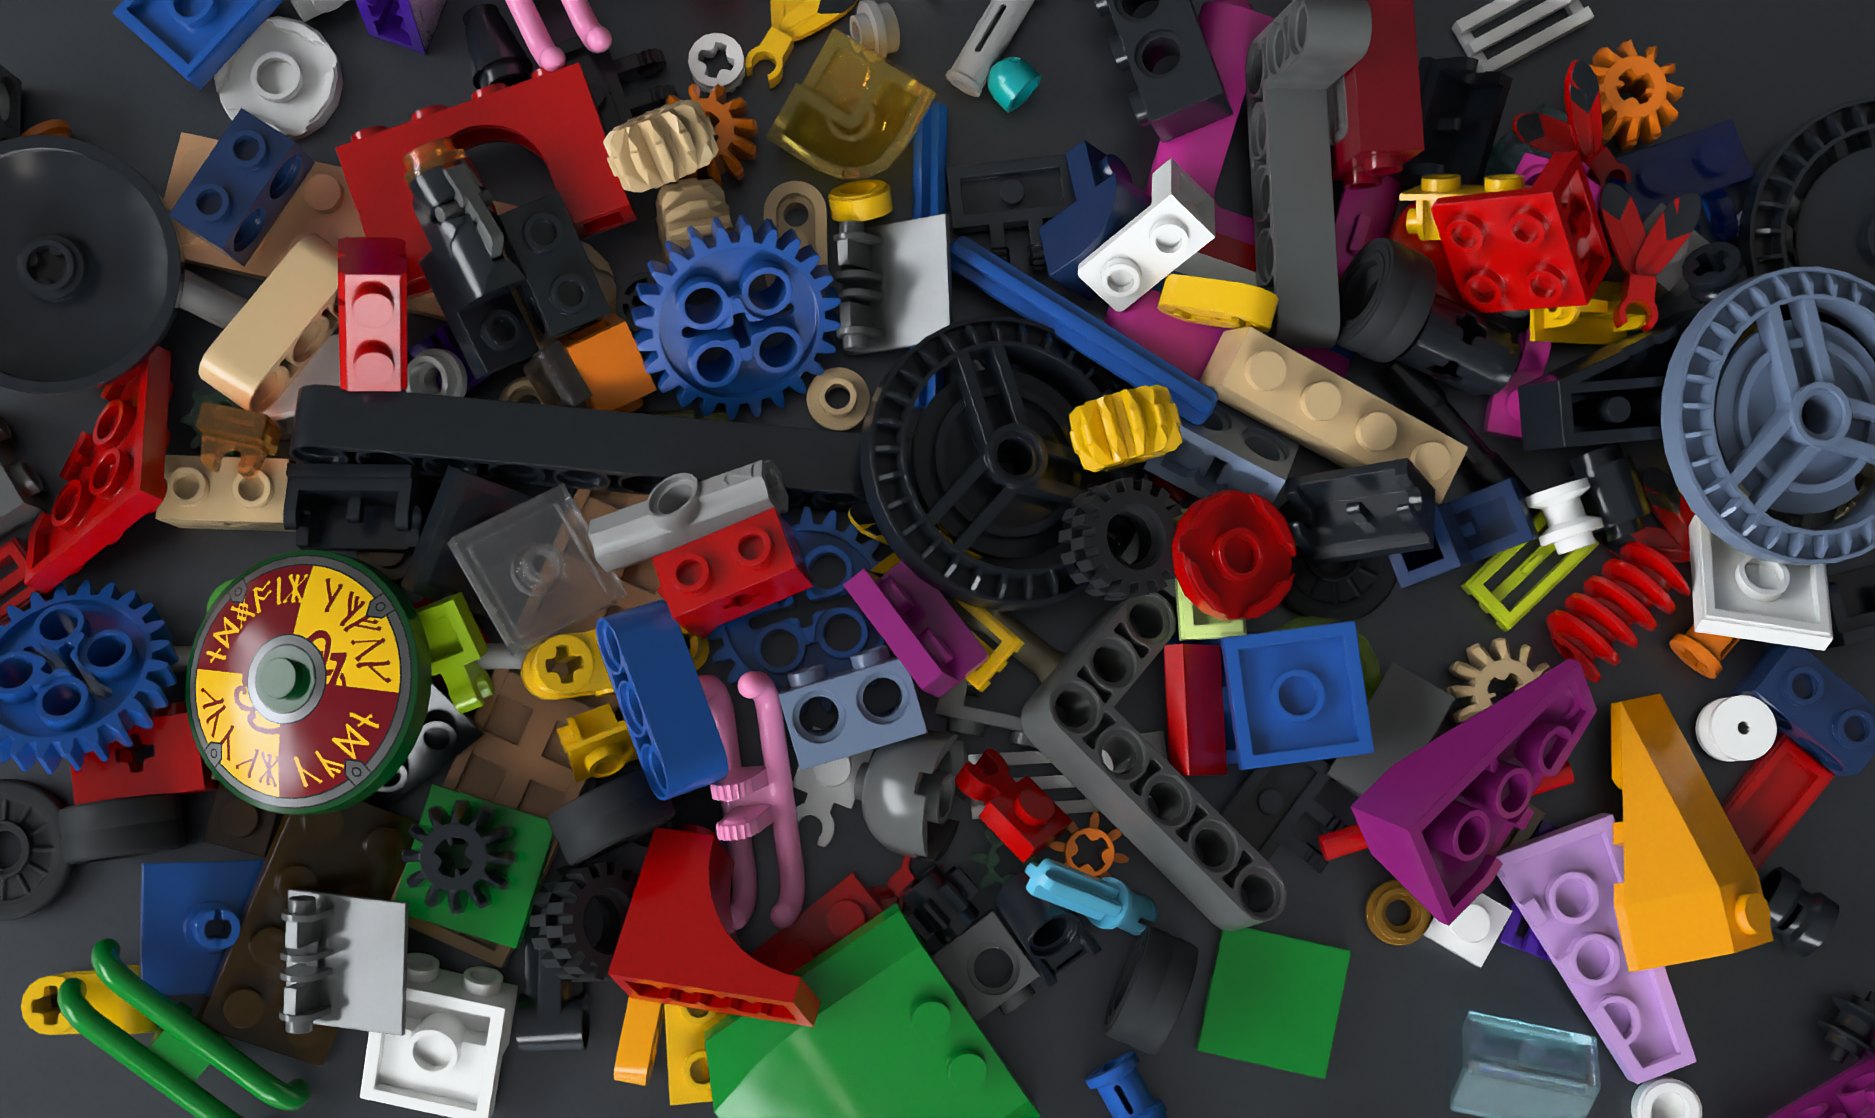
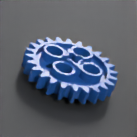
(728, 266)
(90, 636)
(747, 645)

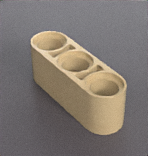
(277, 328)

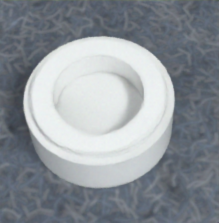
(1665, 1099)

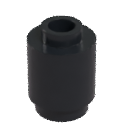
(1614, 491)

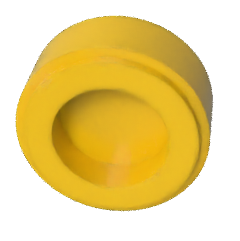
(860, 200)

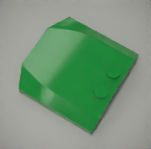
(882, 1044)

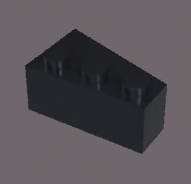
(1605, 394)

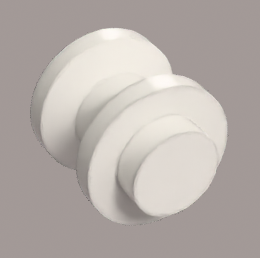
(1566, 519)
(1736, 728)

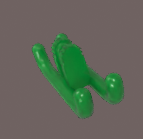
(177, 1049)

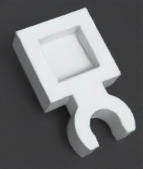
(828, 785)

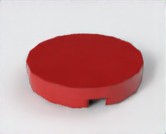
(1233, 555)

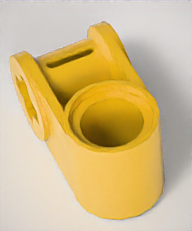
(584, 663)
(44, 1019)

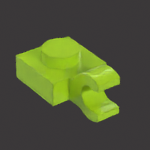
(454, 648)

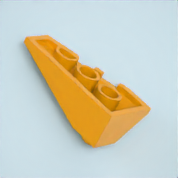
(1685, 871)

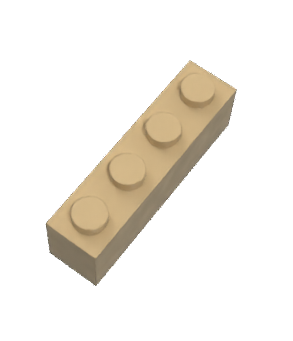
(1324, 409)

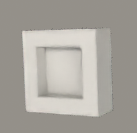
(1472, 931)

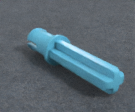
(1103, 901)

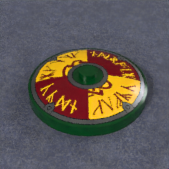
(308, 683)

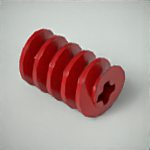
(1614, 605)

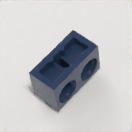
(242, 187)
(1813, 707)

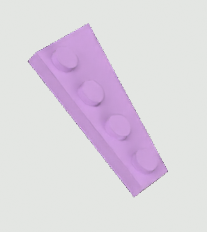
(1568, 900)

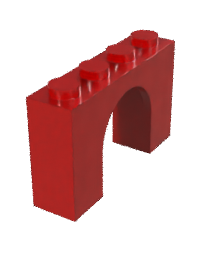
(545, 114)

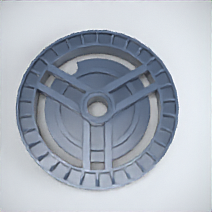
(1743, 421)

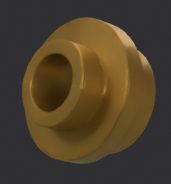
(1410, 929)

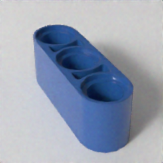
(661, 699)

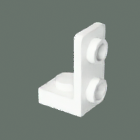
(1154, 241)

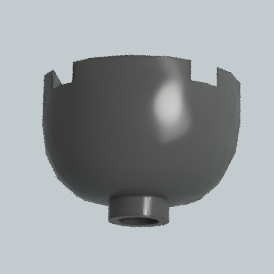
(911, 792)

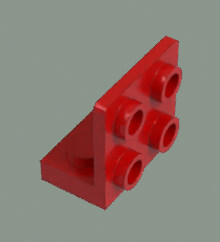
(1528, 243)

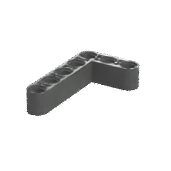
(1291, 160)
(1143, 771)

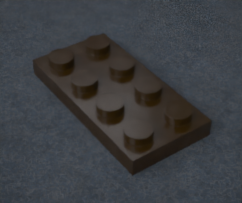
(333, 853)

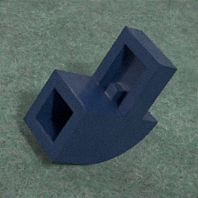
(1101, 209)
(1469, 532)

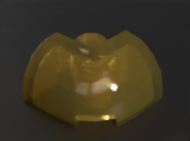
(852, 111)

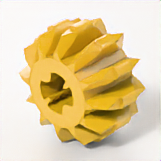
(1125, 428)

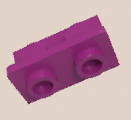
(918, 627)

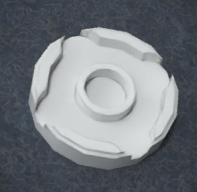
(283, 78)

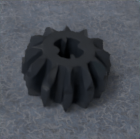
(437, 862)

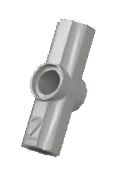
(684, 511)

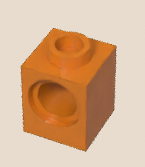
(609, 364)

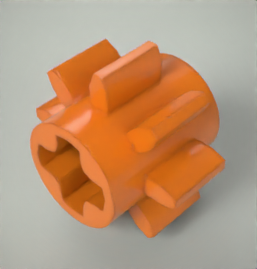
(1106, 855)

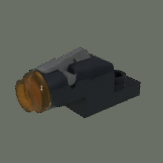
(470, 257)

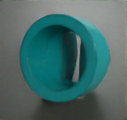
(1012, 82)

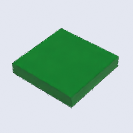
(510, 908)
(1273, 1001)

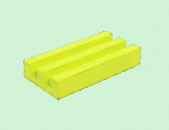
(1491, 601)

